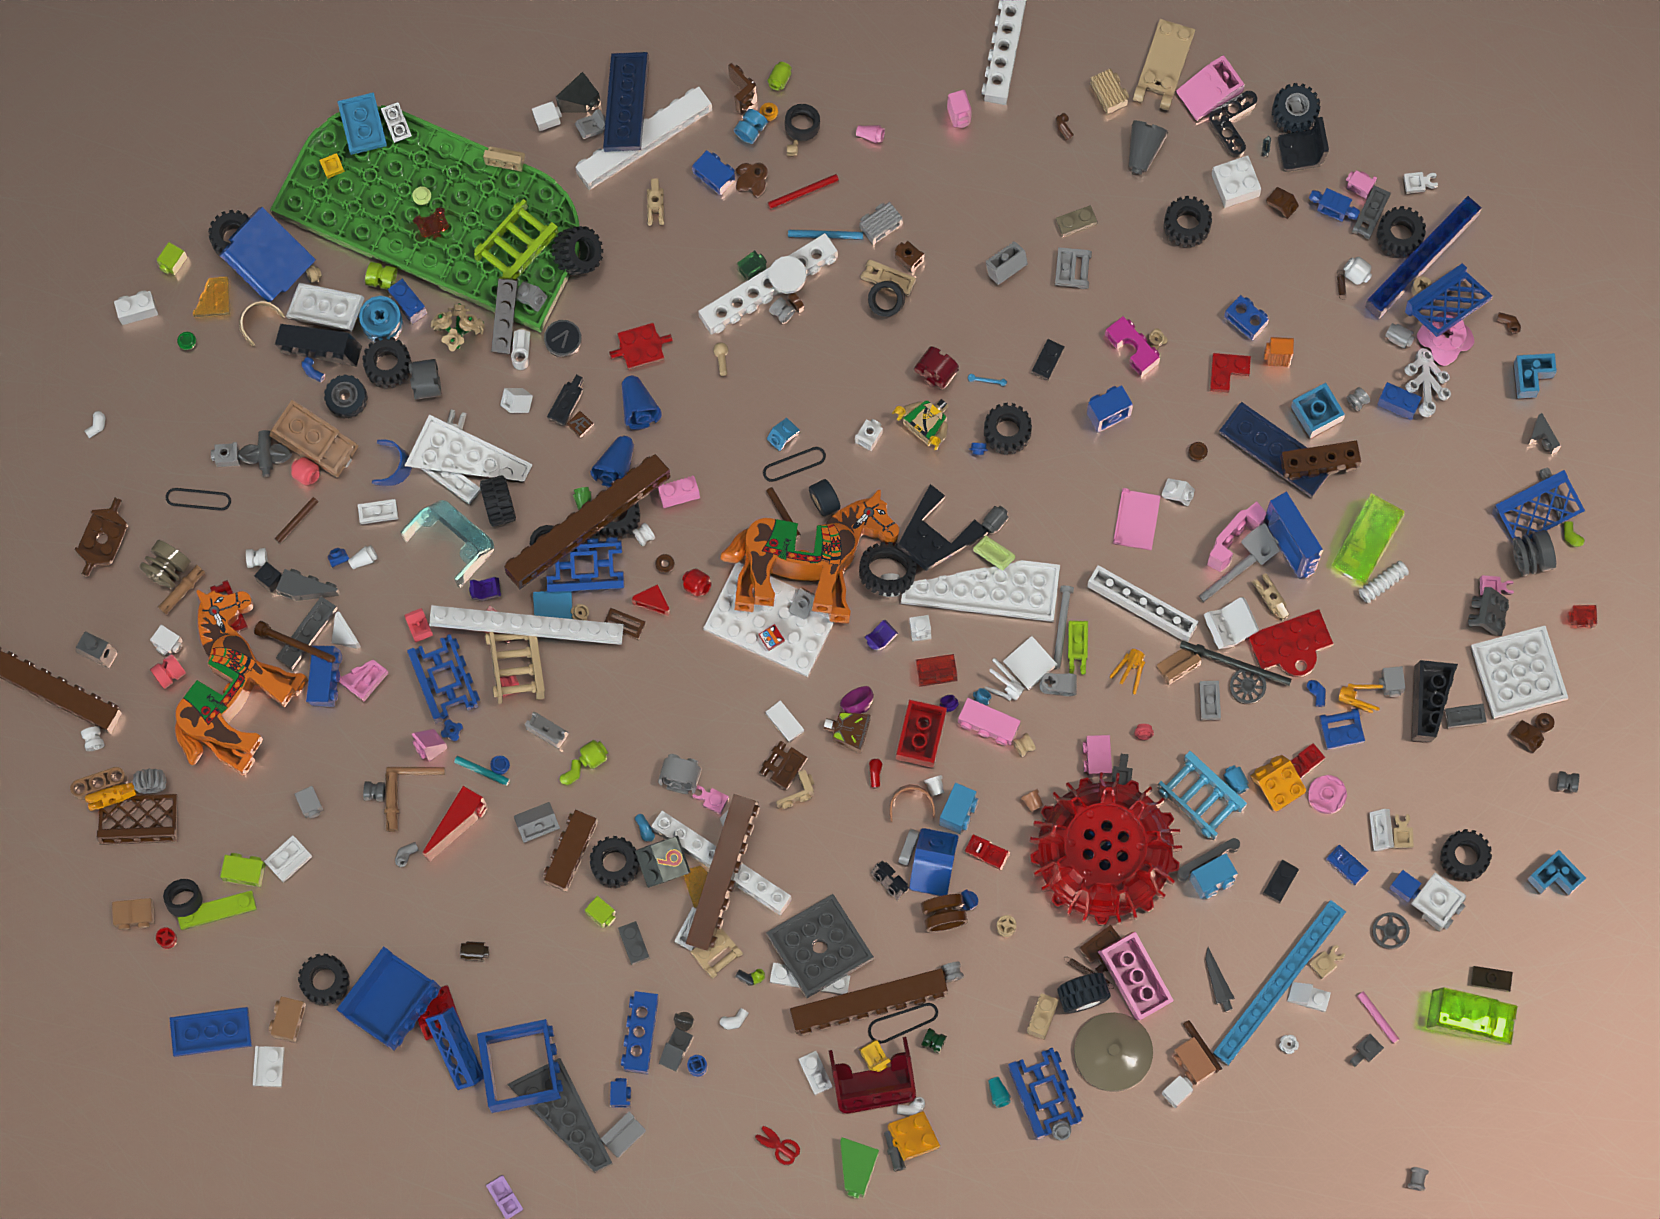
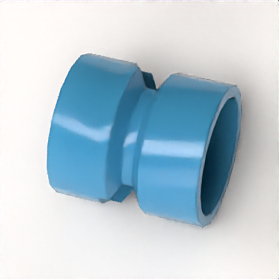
(751, 124)

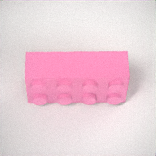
(1135, 976)

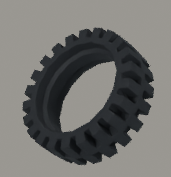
(882, 585)

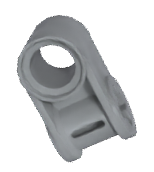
(1062, 684)

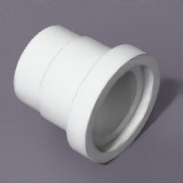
(935, 785)

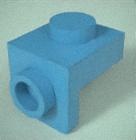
(782, 433)

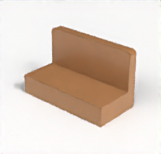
(1178, 665)

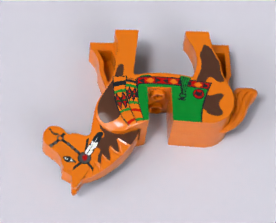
(770, 548)
(205, 713)

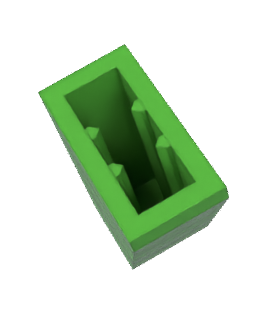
(858, 1166)

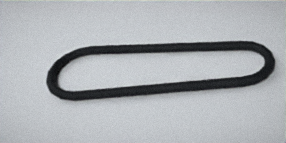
(901, 1012)

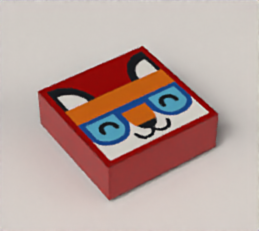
(771, 637)

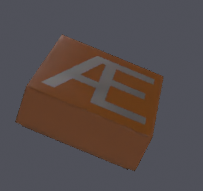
(580, 424)

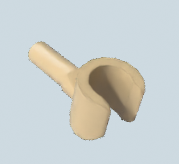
(792, 150)

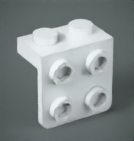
(1231, 623)

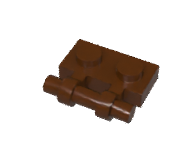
(788, 768)
(1098, 942)

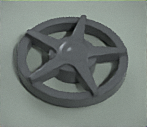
(1391, 930)

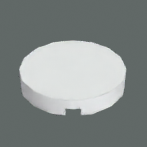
(787, 274)

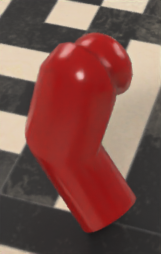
(875, 771)

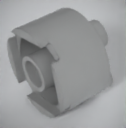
(680, 774)

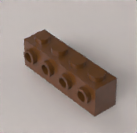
(1320, 460)

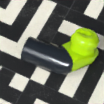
(752, 978)

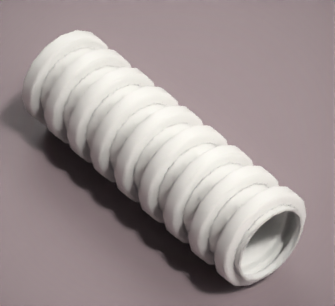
(1383, 581)

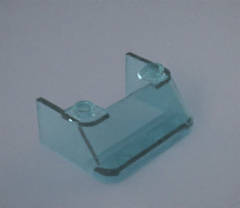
(477, 546)

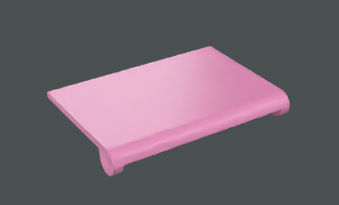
(1136, 519)

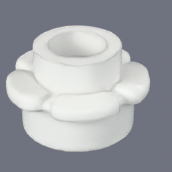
(1291, 1039)

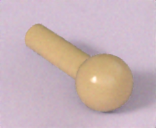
(721, 351)

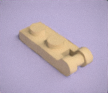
(886, 273)

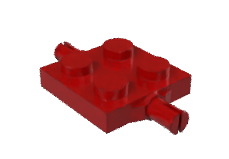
(640, 346)

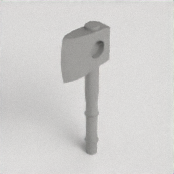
(1261, 548)

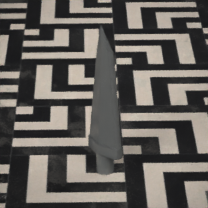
(1220, 987)

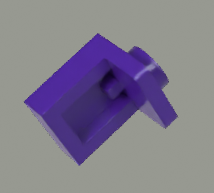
(485, 589)
(881, 636)

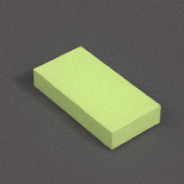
(994, 553)

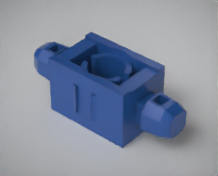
(1334, 204)

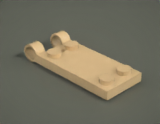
(1165, 62)

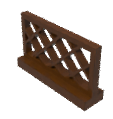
(143, 834)

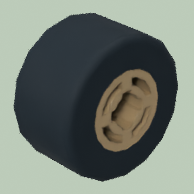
(824, 497)

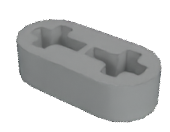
(909, 846)

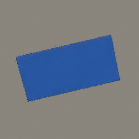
(210, 1031)

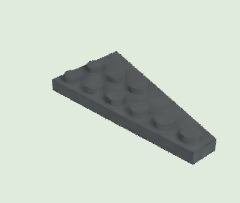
(565, 1115)

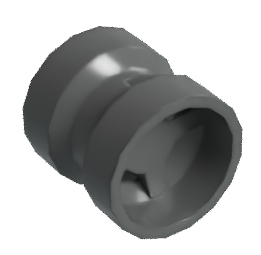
(1568, 781)
(374, 791)

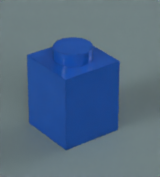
(1406, 886)

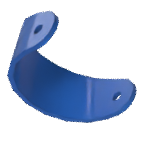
(401, 473)

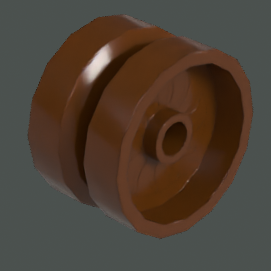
(944, 912)

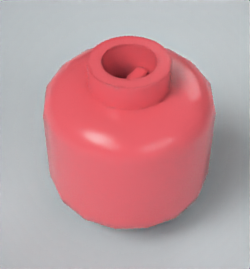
(305, 471)

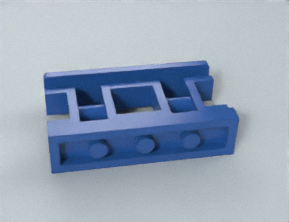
(585, 578)
(429, 683)
(1031, 1098)

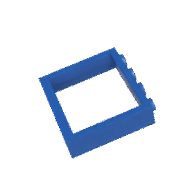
(1293, 535)
(514, 1032)

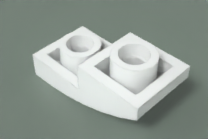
(396, 122)

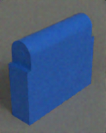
(266, 255)

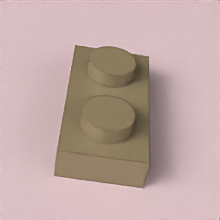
(1076, 220)

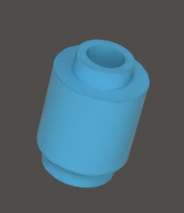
(1236, 779)

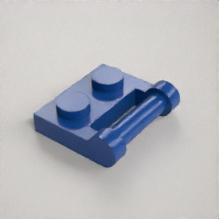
(1342, 735)

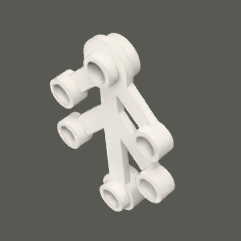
(1425, 359)

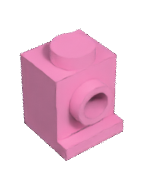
(1360, 183)

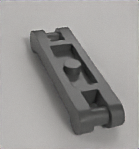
(1230, 846)

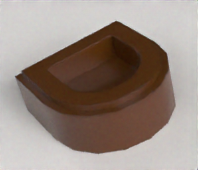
(796, 302)

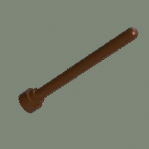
(264, 630)

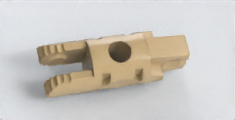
(655, 202)
(1277, 605)

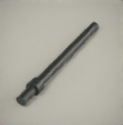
(1201, 651)

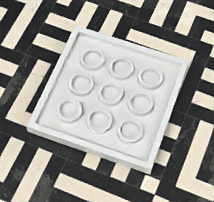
(1519, 672)

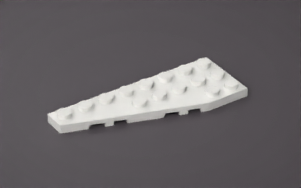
(1018, 591)

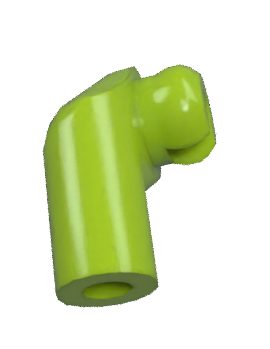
(1572, 537)

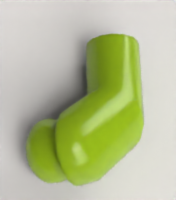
(572, 775)

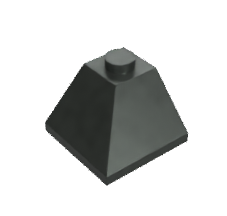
(578, 96)

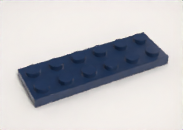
(626, 101)
(1266, 443)

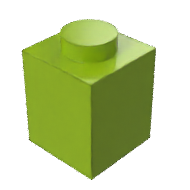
(171, 259)
(601, 912)

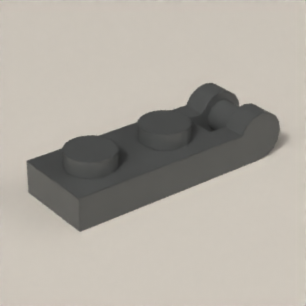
(1371, 211)

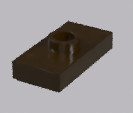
(1491, 978)

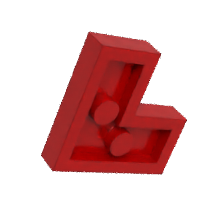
(1226, 365)

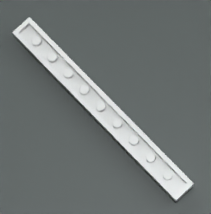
(526, 625)

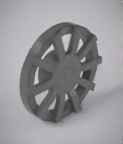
(1247, 687)

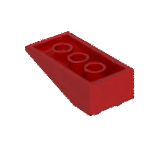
(460, 816)

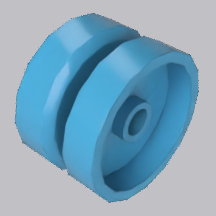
(377, 309)

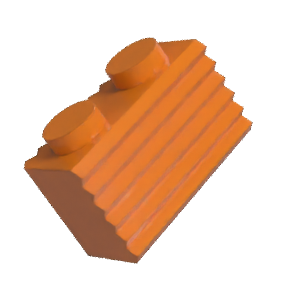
(1279, 351)

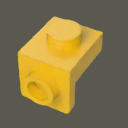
(874, 1056)

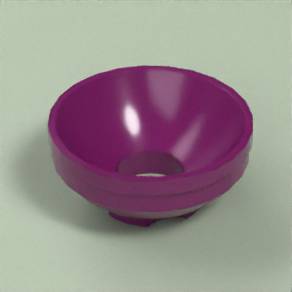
(857, 700)

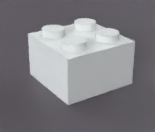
(1236, 181)

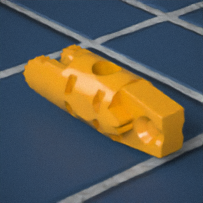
(110, 796)

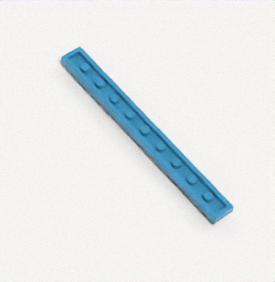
(1279, 982)

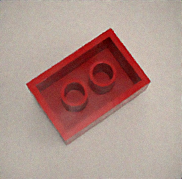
(921, 733)

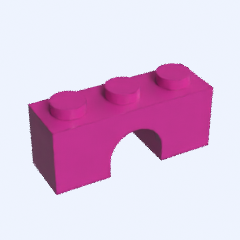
(1123, 333)

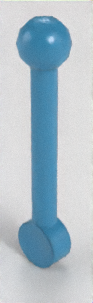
(971, 377)

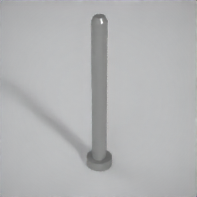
(1067, 590)

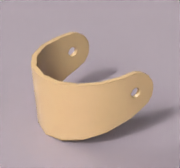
(264, 303)

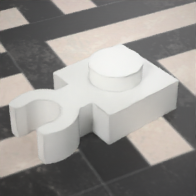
(1417, 182)

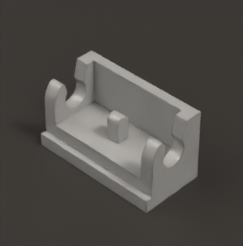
(546, 730)

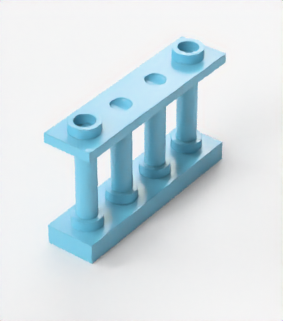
(1220, 790)

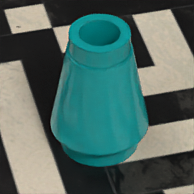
(999, 1093)

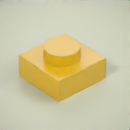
(332, 165)

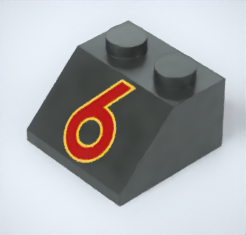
(662, 861)

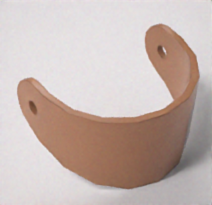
(907, 787)

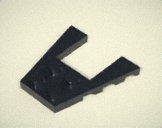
(925, 544)

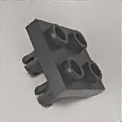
(1492, 611)

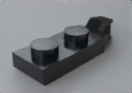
(566, 401)

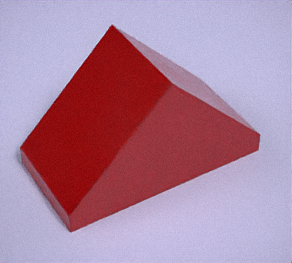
(652, 600)

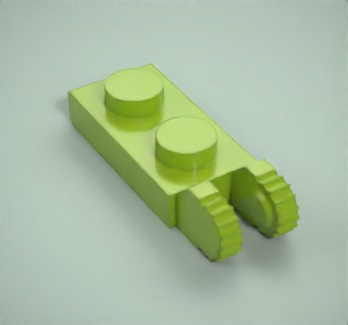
(1077, 644)

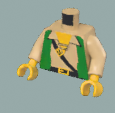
(925, 420)

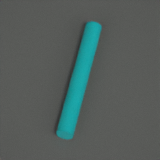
(481, 770)

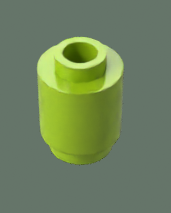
(779, 76)

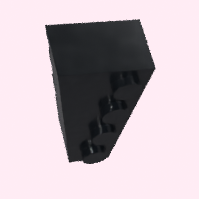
(1430, 696)

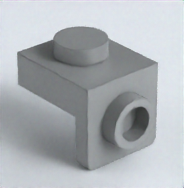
(591, 125)
(531, 295)

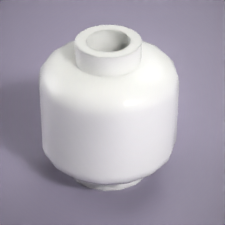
(1357, 270)

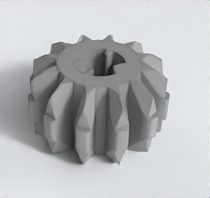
(149, 781)

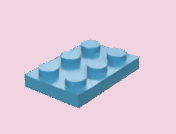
(362, 123)

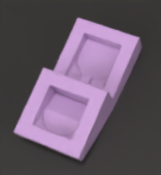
(504, 1197)

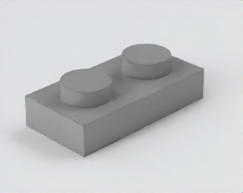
(1210, 700)

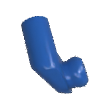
(310, 371)
(1319, 691)

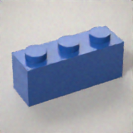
(324, 678)

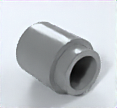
(1400, 335)

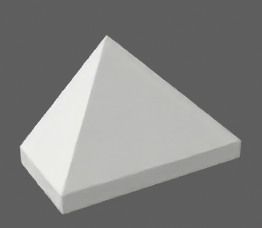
(342, 633)

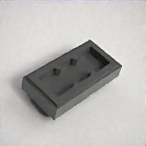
(1465, 716)

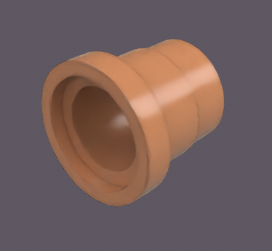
(1032, 800)

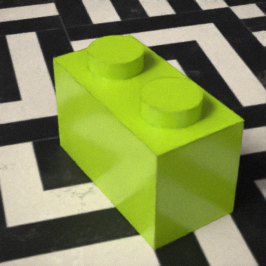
(243, 870)

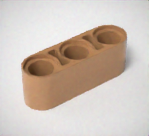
(89, 782)

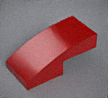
(1307, 760)
(987, 852)

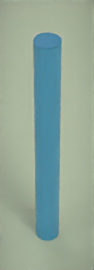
(831, 234)

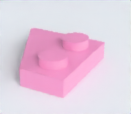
(364, 679)

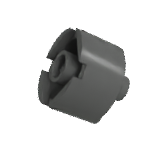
(425, 379)

